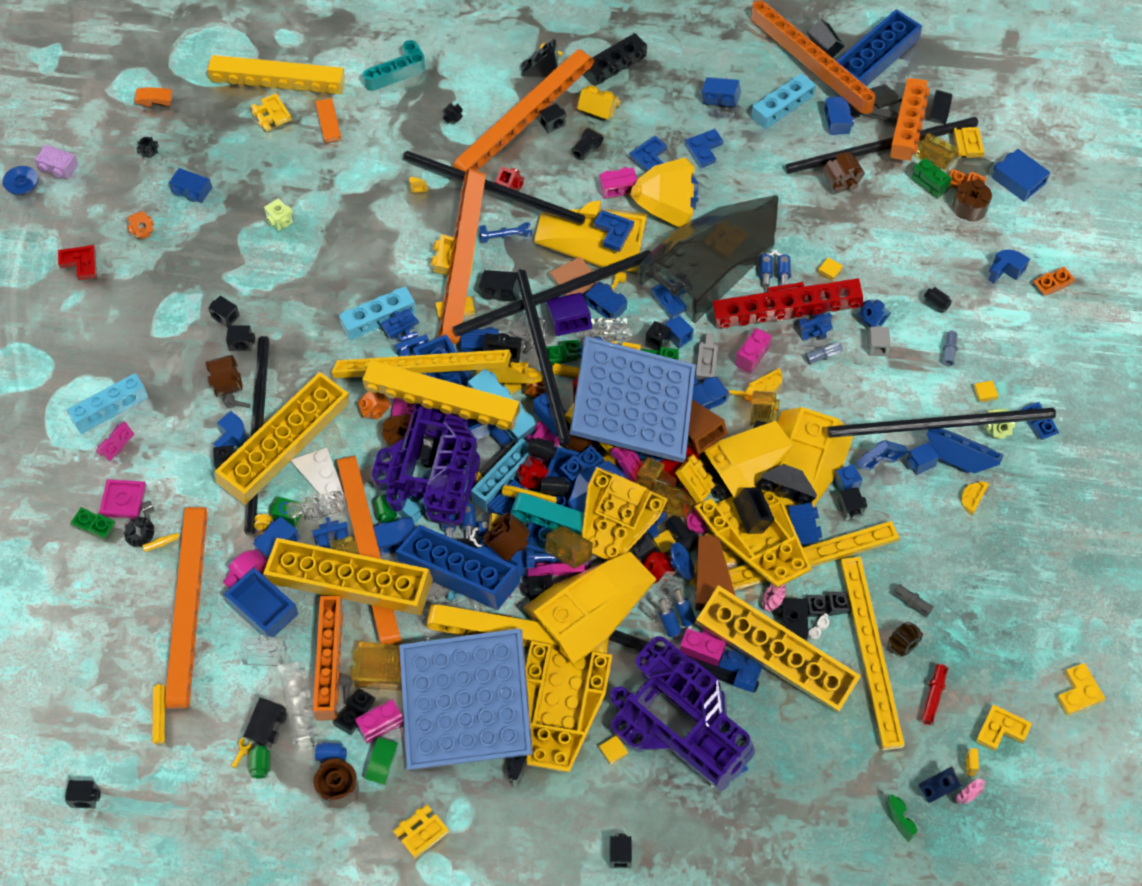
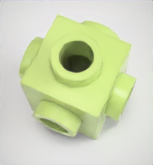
(278, 214)
(1000, 430)

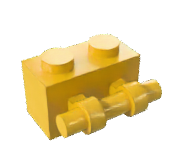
(598, 102)

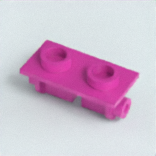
(116, 441)

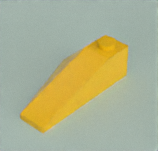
(516, 373)

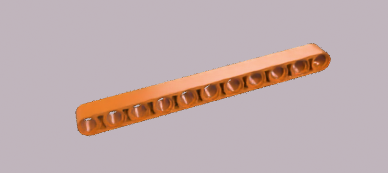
(813, 57)
(524, 112)
(462, 254)
(366, 540)
(186, 609)

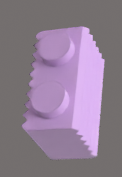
(56, 162)

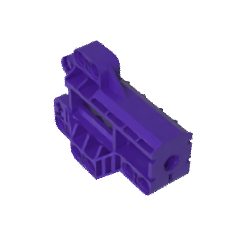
(444, 481)
(676, 677)

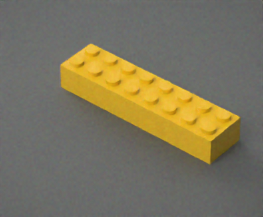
(281, 438)
(348, 576)
(778, 649)

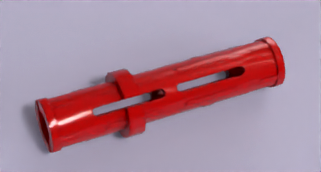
(936, 686)

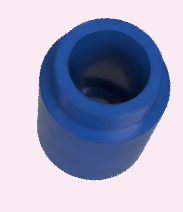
(329, 751)

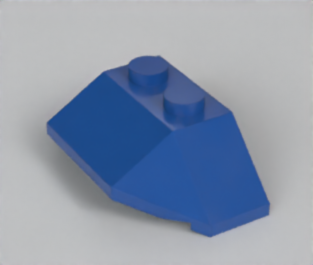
(962, 451)
(579, 491)

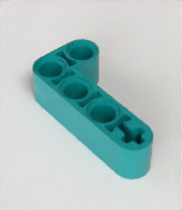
(397, 69)
(546, 513)

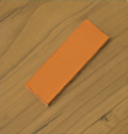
(328, 120)

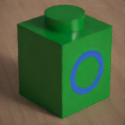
(279, 509)

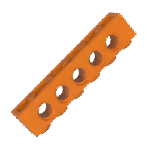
(909, 119)
(328, 658)

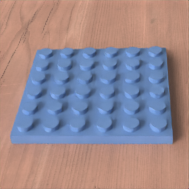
(633, 399)
(465, 699)

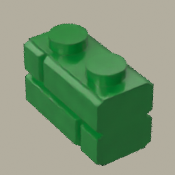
(931, 178)

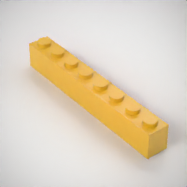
(276, 74)
(441, 395)

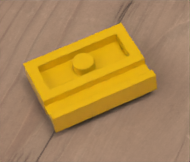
(968, 142)

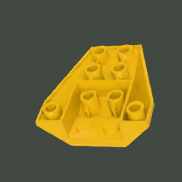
(748, 455)
(618, 513)

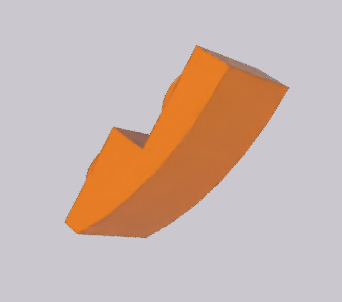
(147, 95)
(959, 177)
(1055, 281)

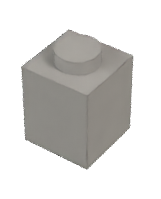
(879, 341)

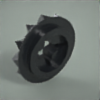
(147, 531)

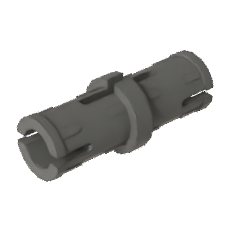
(913, 600)

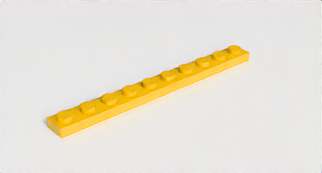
(428, 363)
(826, 551)
(872, 654)

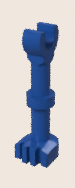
(484, 235)
(531, 557)

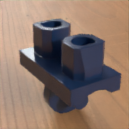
(940, 784)

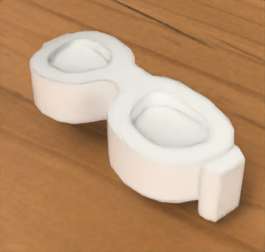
(822, 624)

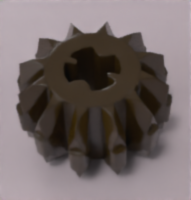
(905, 638)

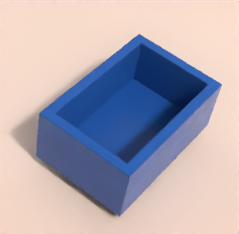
(261, 603)

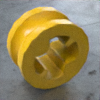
(262, 522)

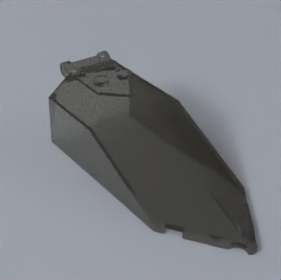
(713, 251)

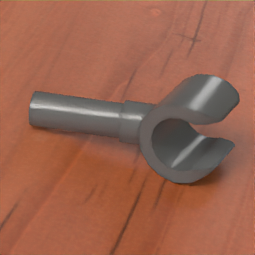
(230, 402)
(147, 508)
(345, 681)

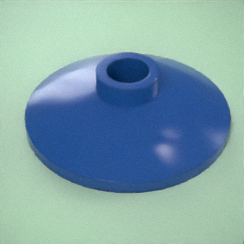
(20, 180)
(682, 561)

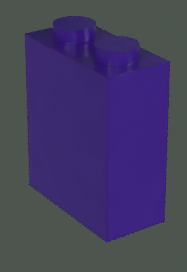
(569, 314)

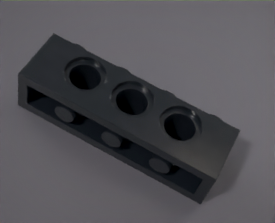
(616, 58)

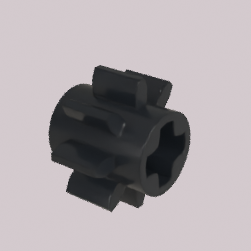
(452, 113)
(147, 147)

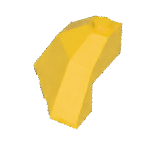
(667, 191)

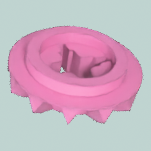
(773, 597)
(971, 792)

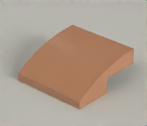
(571, 271)

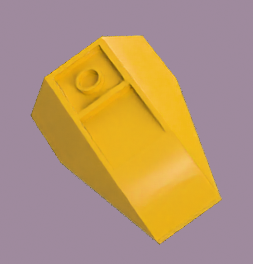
(586, 240)
(813, 449)
(774, 553)
(591, 604)
(562, 703)

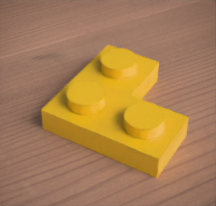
(1085, 691)
(999, 723)

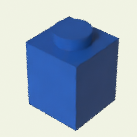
(680, 331)
(922, 458)
(847, 478)

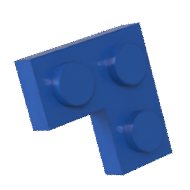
(701, 146)
(647, 153)
(617, 228)
(671, 304)
(884, 450)
(747, 669)

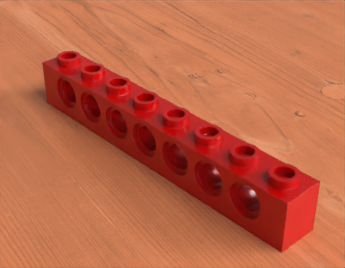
(794, 296)

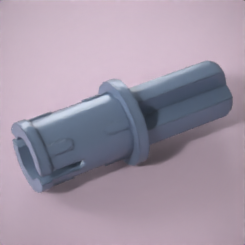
(950, 348)
(824, 352)

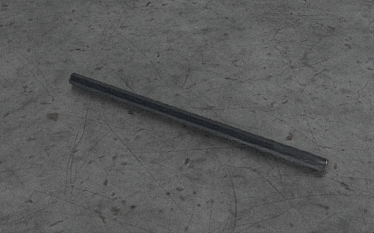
(877, 145)
(497, 189)
(551, 293)
(543, 358)
(258, 419)
(941, 422)
(639, 644)

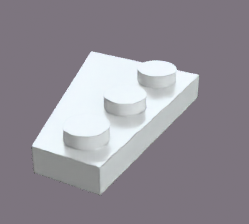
(318, 471)

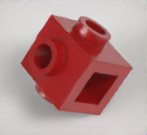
(510, 178)
(531, 473)
(658, 565)

